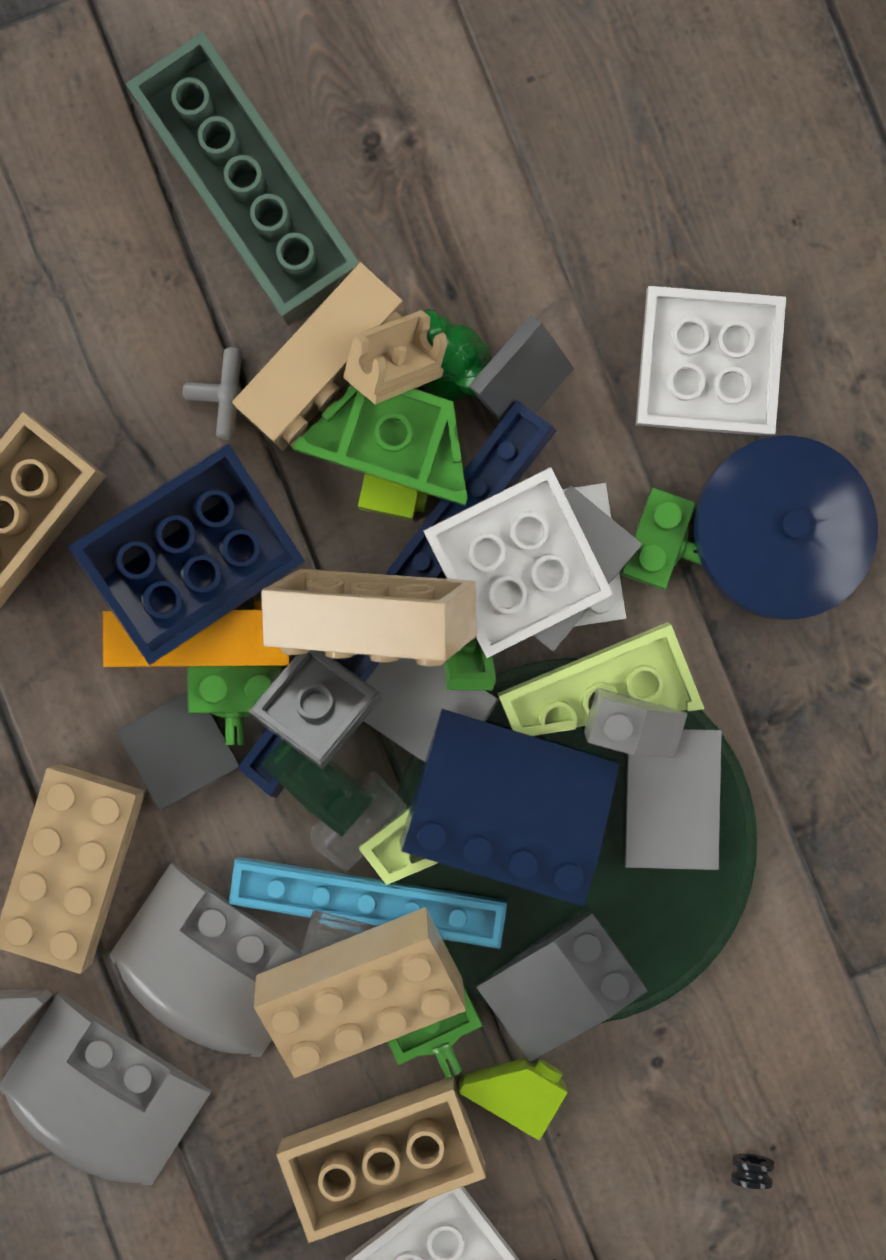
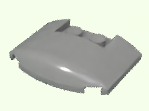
(198, 963)
(100, 1096)

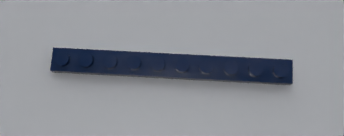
(493, 469)

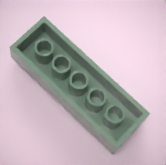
(244, 177)

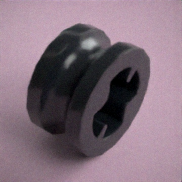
(752, 1171)

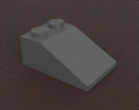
(562, 985)

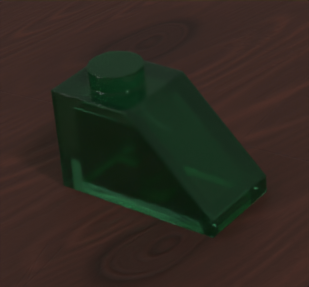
(326, 793)

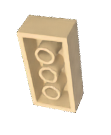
(312, 363)
(39, 495)
(369, 615)
(69, 867)
(359, 993)
(381, 1159)

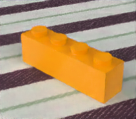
(229, 641)

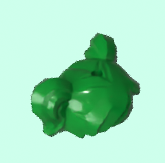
(462, 361)

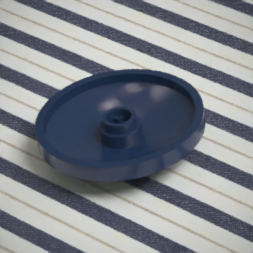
(786, 528)

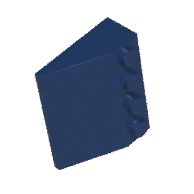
(186, 553)
(510, 807)

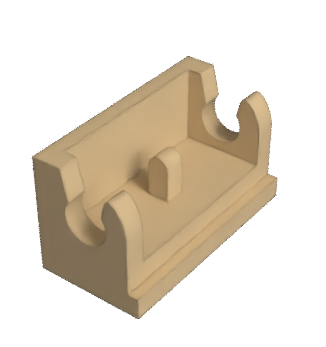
(395, 357)

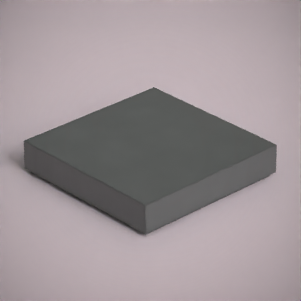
(522, 371)
(315, 706)
(177, 751)

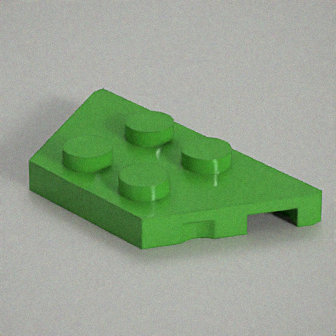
(397, 440)

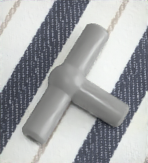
(222, 393)

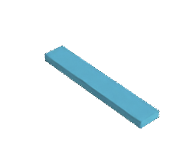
(365, 899)

